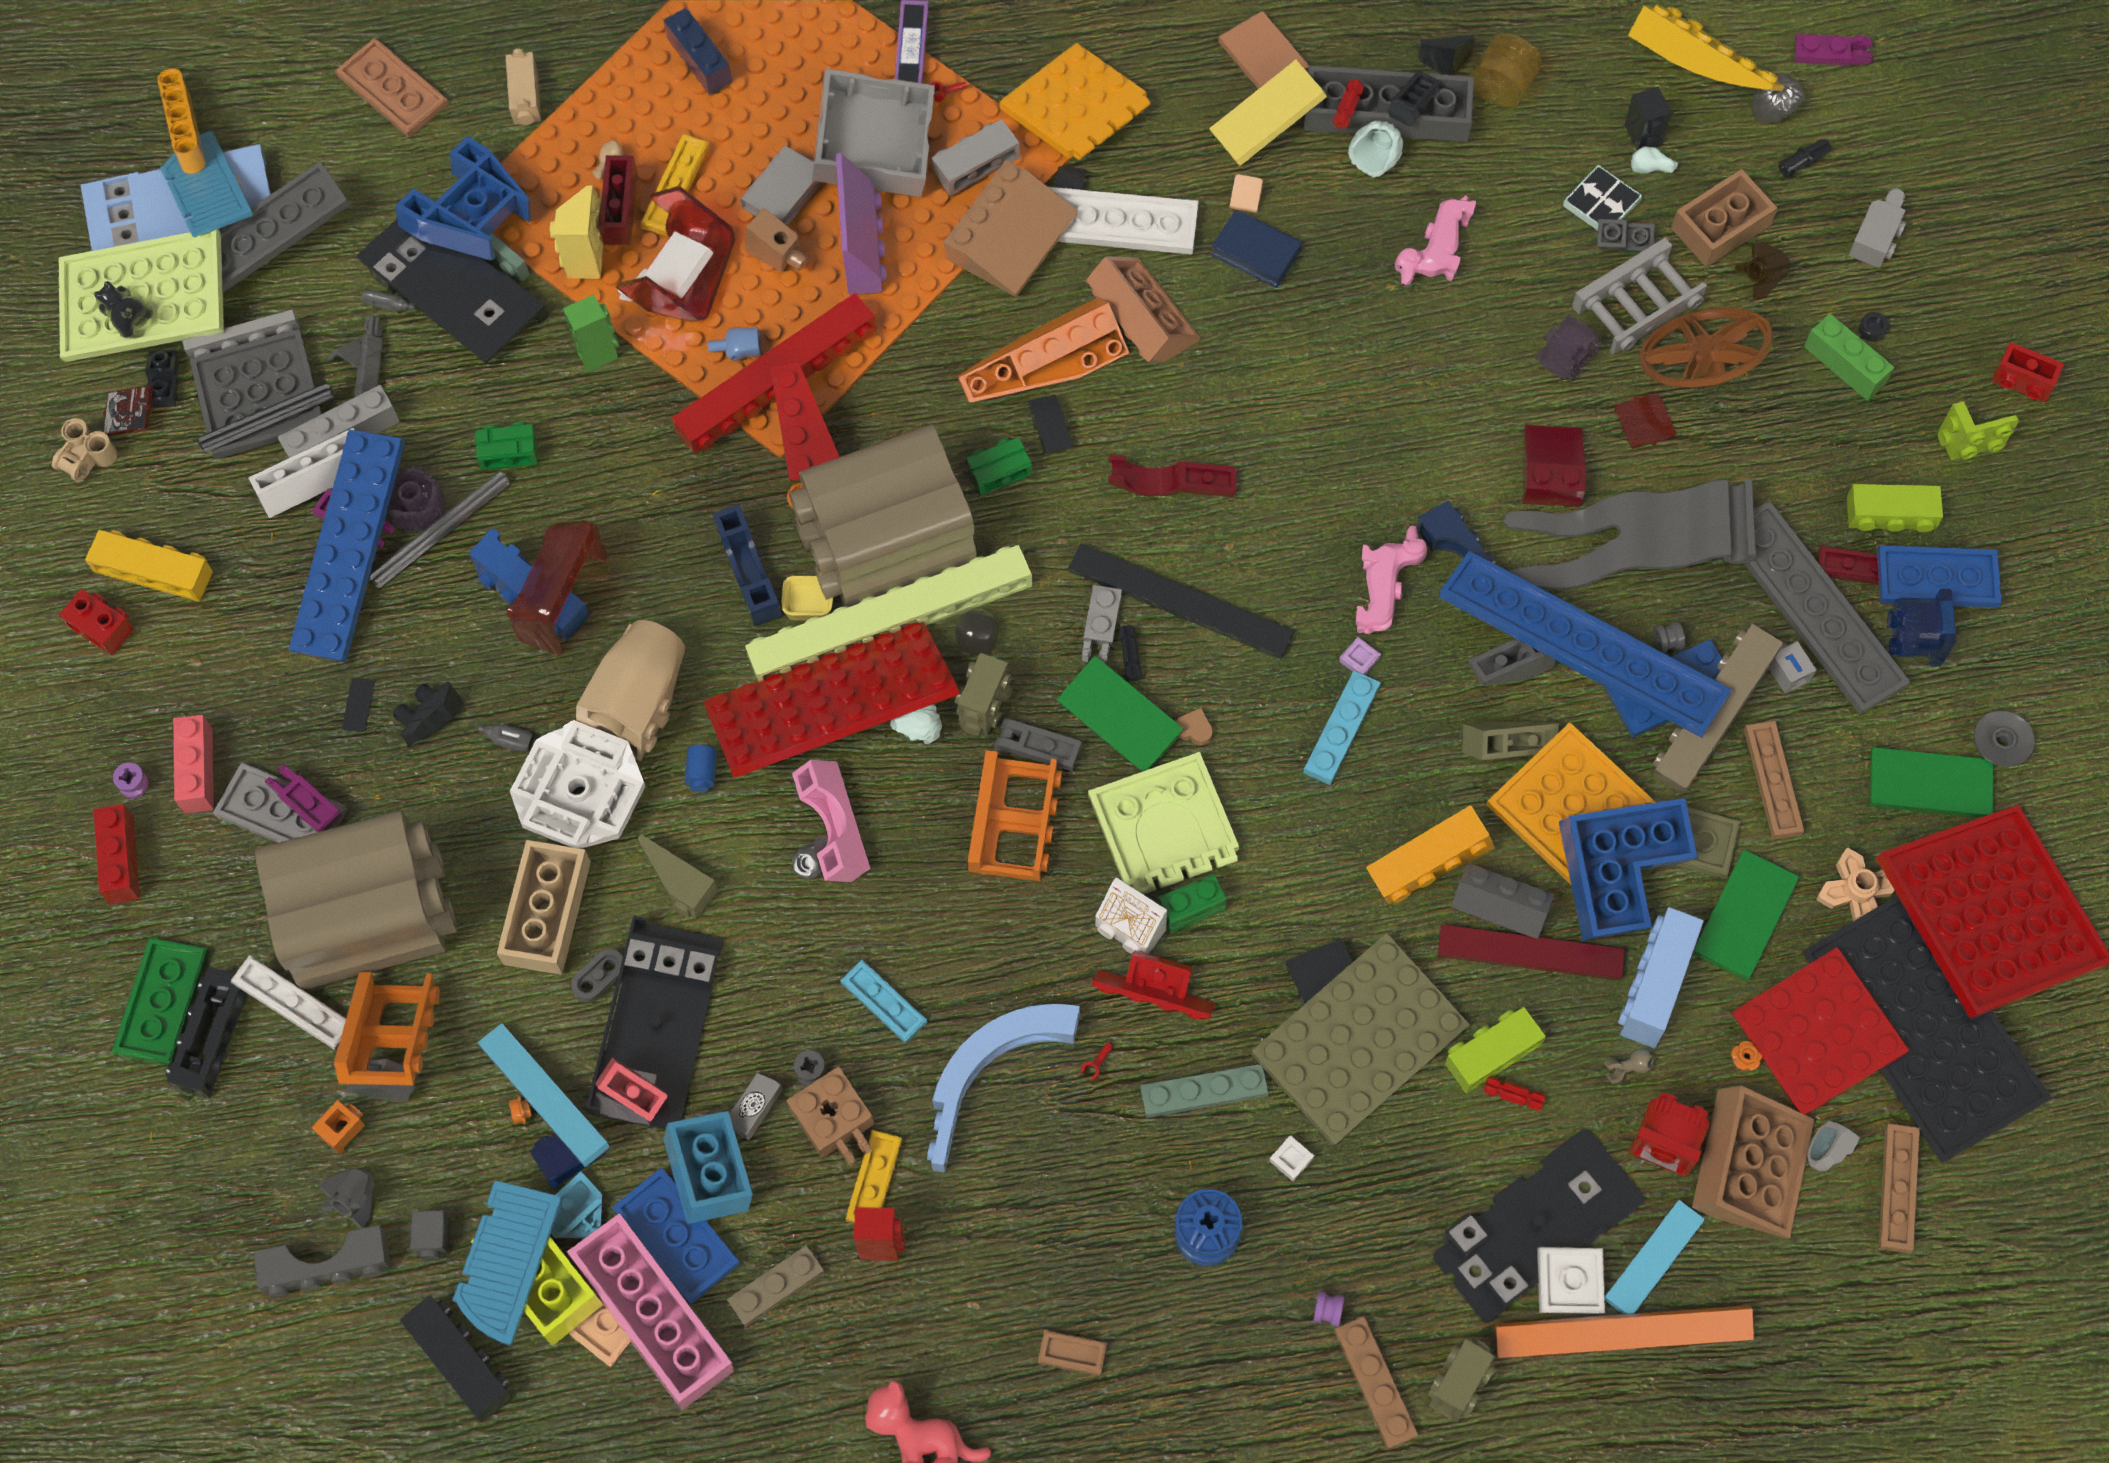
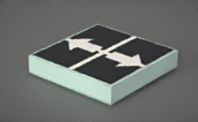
(1601, 198)

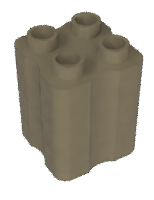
(883, 517)
(355, 899)

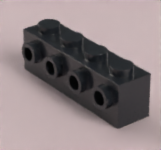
(456, 1358)

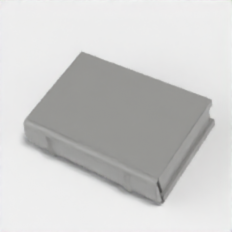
(782, 186)

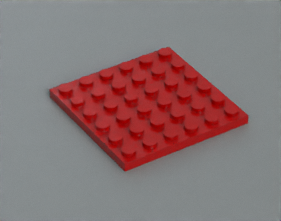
(1994, 910)

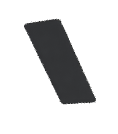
(358, 705)

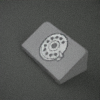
(754, 1105)

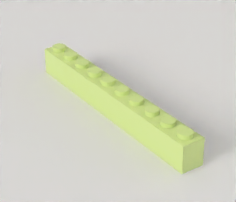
(923, 601)

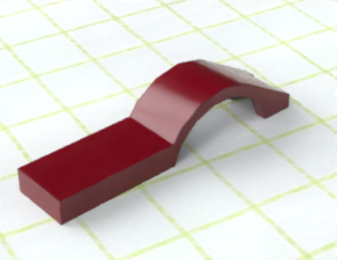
(1180, 477)

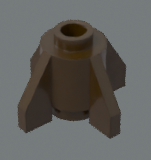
(1765, 268)

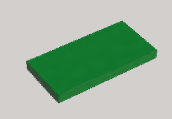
(1120, 715)
(1930, 783)
(1745, 915)
(160, 1001)

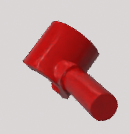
(943, 90)
(1097, 1062)

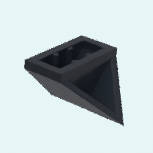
(1446, 54)

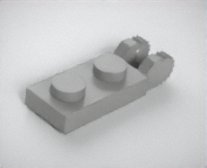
(1101, 621)

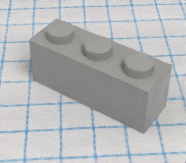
(975, 157)

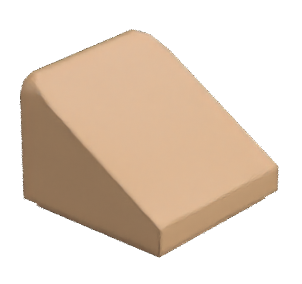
(1246, 193)

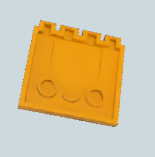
(1075, 102)

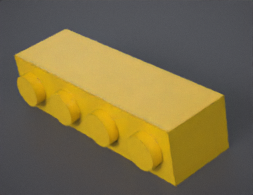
(149, 565)

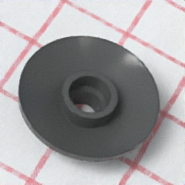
(2008, 728)

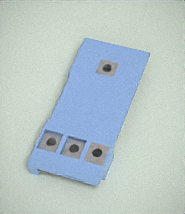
(143, 208)

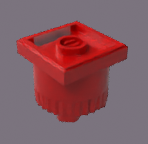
(1671, 1134)

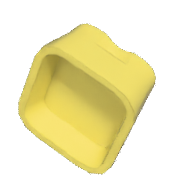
(804, 598)

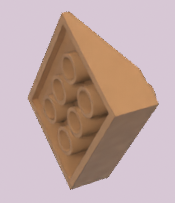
(1009, 229)
(1753, 1162)

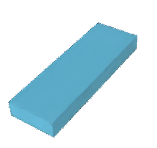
(883, 1001)

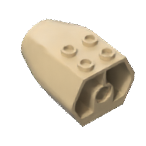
(634, 686)

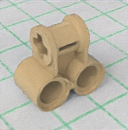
(82, 451)

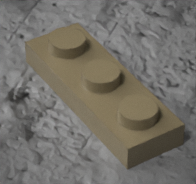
(775, 1286)

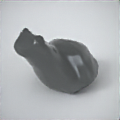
(806, 862)

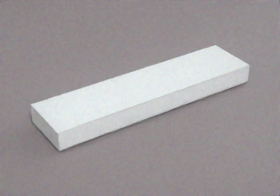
(290, 1001)

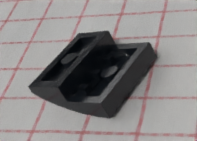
(1317, 968)

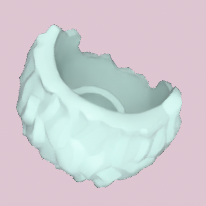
(1376, 148)
(920, 724)

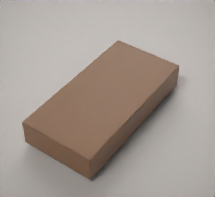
(1072, 1353)

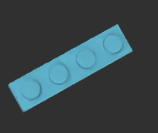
(1341, 727)

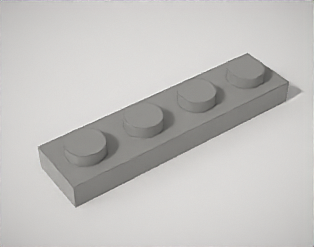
(242, 334)

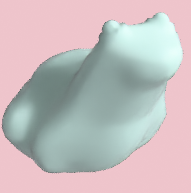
(1651, 159)

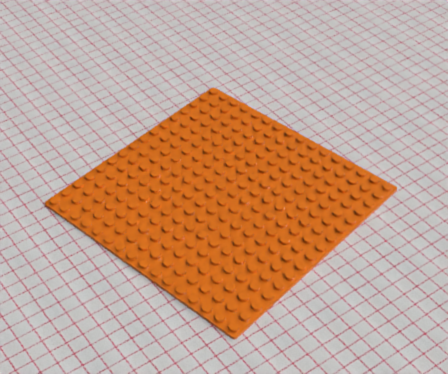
(777, 72)

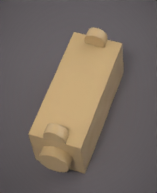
(523, 87)

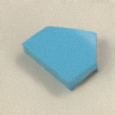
(579, 1210)

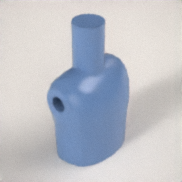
(738, 343)

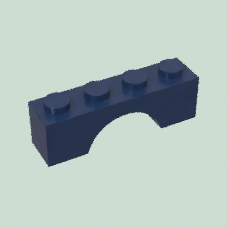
(1445, 530)
(746, 565)

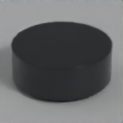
(1873, 326)

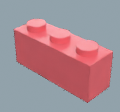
(193, 764)

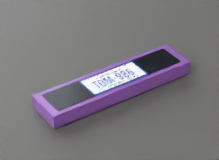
(911, 41)

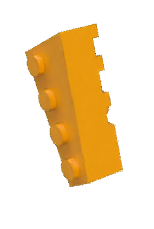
(1431, 855)

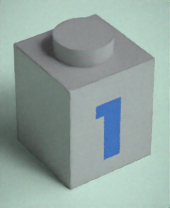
(1792, 667)

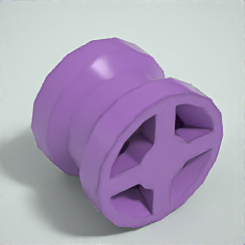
(136, 785)
(1328, 1308)

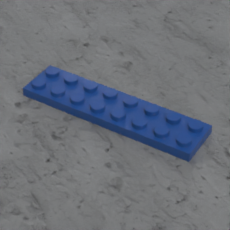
(347, 546)

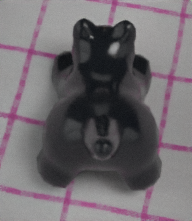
(122, 308)

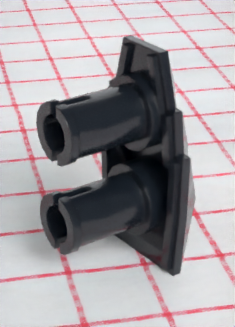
(432, 714)

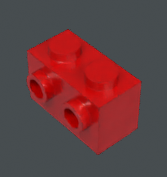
(2027, 372)
(96, 621)

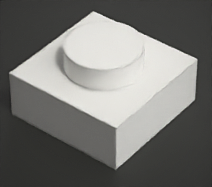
(1291, 1158)

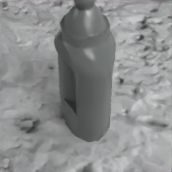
(386, 301)
(508, 736)

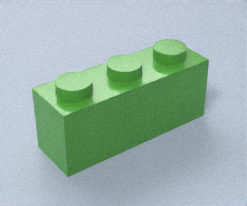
(592, 332)
(1849, 357)

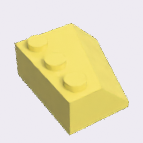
(578, 235)

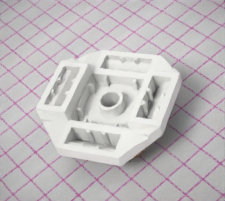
(571, 760)

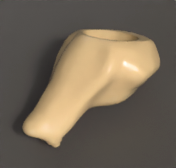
(610, 148)

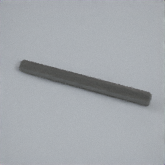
(439, 529)

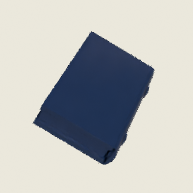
(1256, 248)

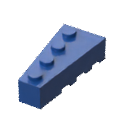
(507, 572)

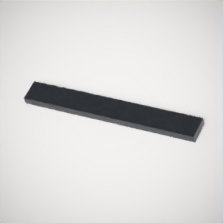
(1181, 601)

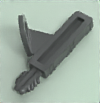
(364, 355)

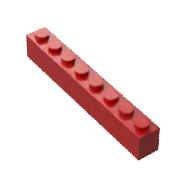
(752, 387)

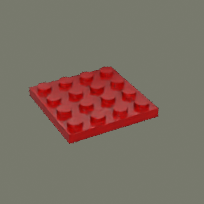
(1820, 1032)

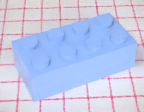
(1659, 977)

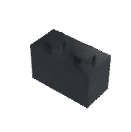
(1647, 118)

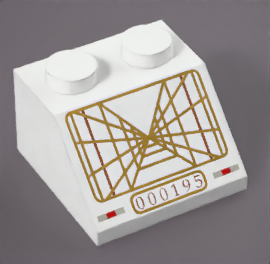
(1130, 918)

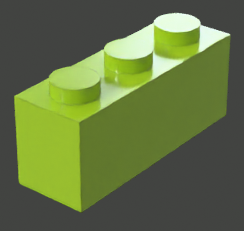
(1894, 507)
(1494, 1049)

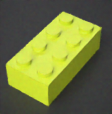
(559, 1296)

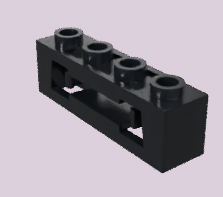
(188, 1070)

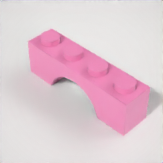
(823, 788)

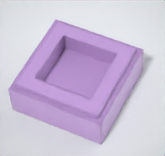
(1360, 656)

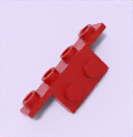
(1156, 982)

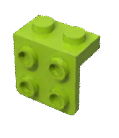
(1966, 440)

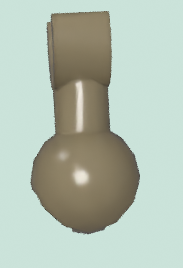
(1639, 1062)

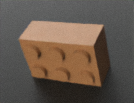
(1724, 218)

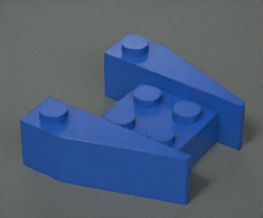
(470, 207)

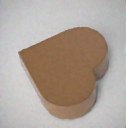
(1195, 727)

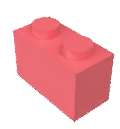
(631, 1089)

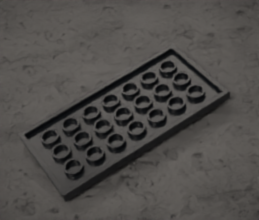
(1960, 1072)

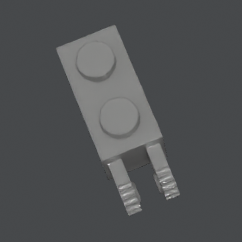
(1879, 228)

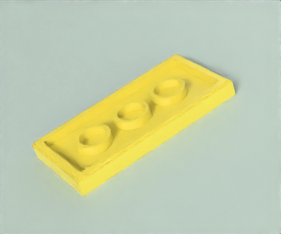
(1268, 112)

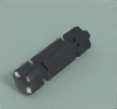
(1130, 653)

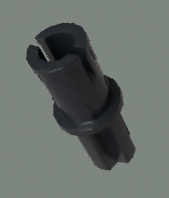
(1804, 157)

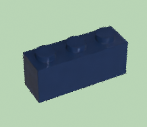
(698, 51)

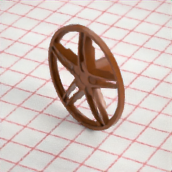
(1707, 351)

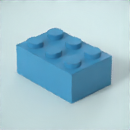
(707, 1167)

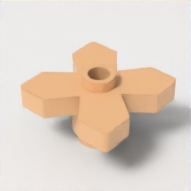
(1857, 886)

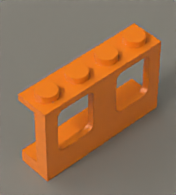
(995, 817)
(365, 1033)

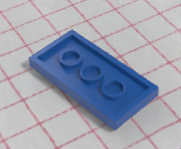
(1926, 570)
(1640, 720)
(685, 1252)

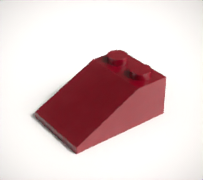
(1553, 466)

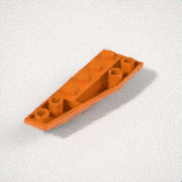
(1049, 354)

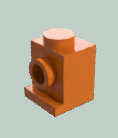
(328, 1125)

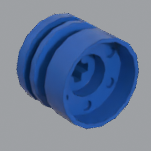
(1195, 1240)

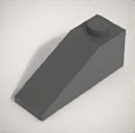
(1510, 663)

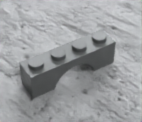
(362, 1254)

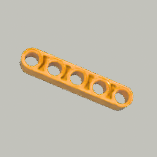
(181, 121)

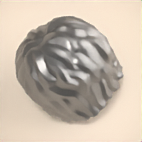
(1773, 105)

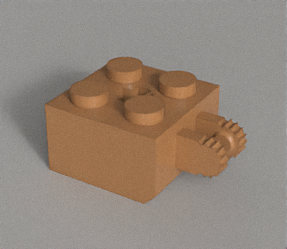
(829, 1132)

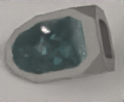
(1831, 1146)

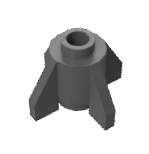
(349, 1193)

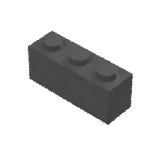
(1502, 900)

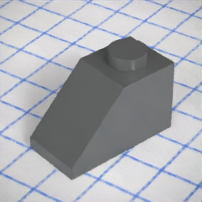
(389, 1093)

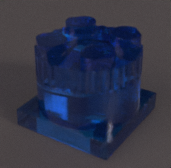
(1923, 627)

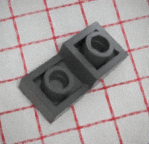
(1624, 236)

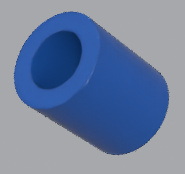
(700, 768)

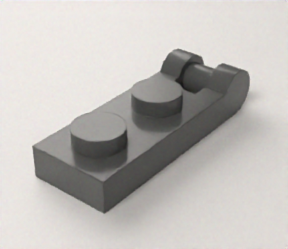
(1038, 744)

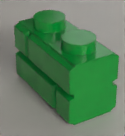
(506, 446)
(998, 465)
(1193, 903)

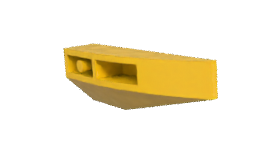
(1697, 51)

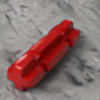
(1348, 104)
(1514, 1093)

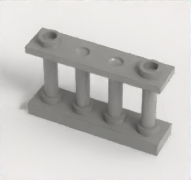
(1635, 271)

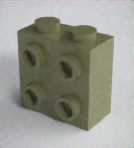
(983, 695)
(1467, 1370)

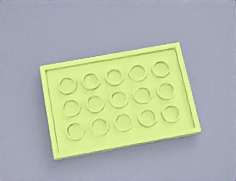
(171, 274)

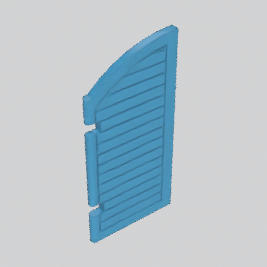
(209, 195)
(506, 1259)

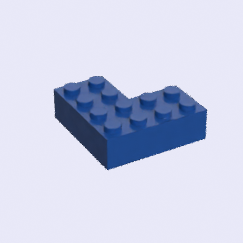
(1606, 859)

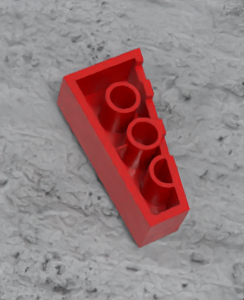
(801, 423)

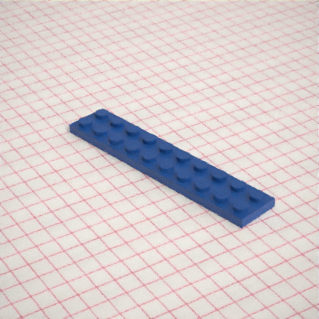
(1585, 644)

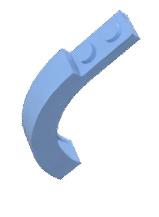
(995, 1038)

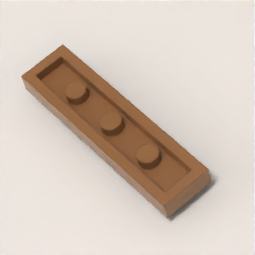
(1773, 780)
(1899, 1188)
(1375, 1383)

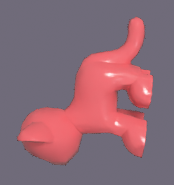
(890, 1415)

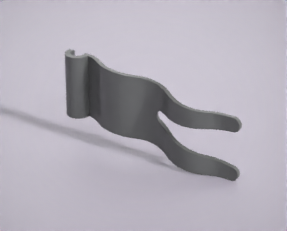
(1653, 532)

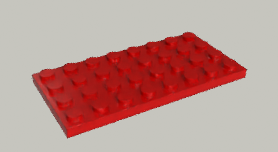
(829, 698)

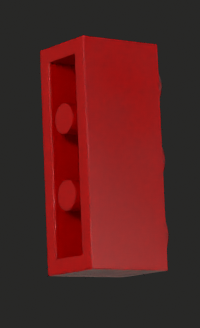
(116, 854)
(878, 1234)

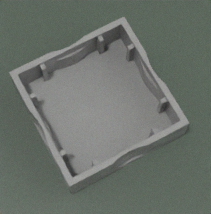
(877, 128)

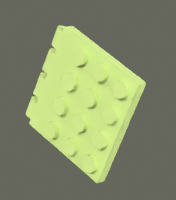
(1164, 824)

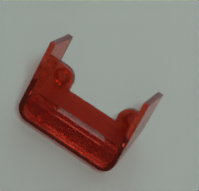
(703, 226)
(551, 582)

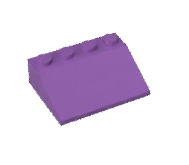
(860, 229)

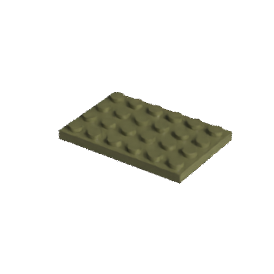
(1359, 1039)

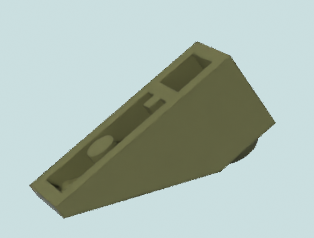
(1506, 739)
(684, 884)

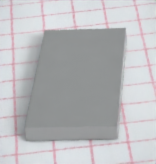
(257, 808)

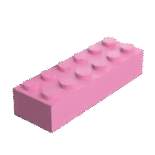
(650, 1311)

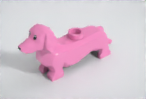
(1442, 243)
(1381, 577)

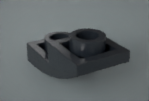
(163, 377)
(1050, 423)

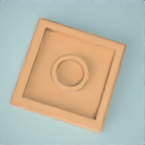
(601, 1336)

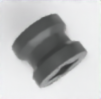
(1669, 637)
(811, 1072)

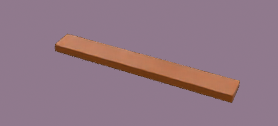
(1624, 1331)

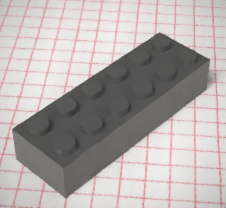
(1444, 118)

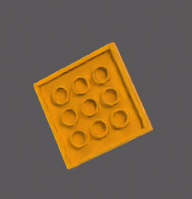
(1560, 782)

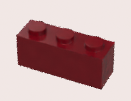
(618, 200)

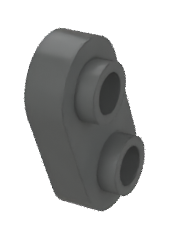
(595, 975)

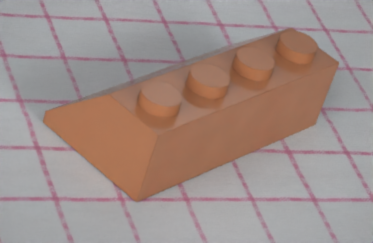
(1142, 308)

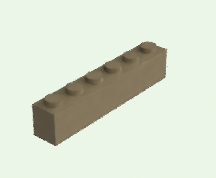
(1741, 674)

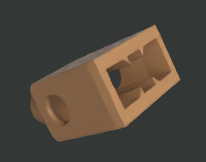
(773, 242)

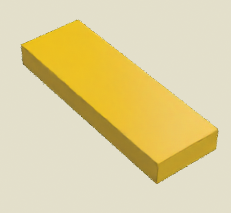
(875, 1172)

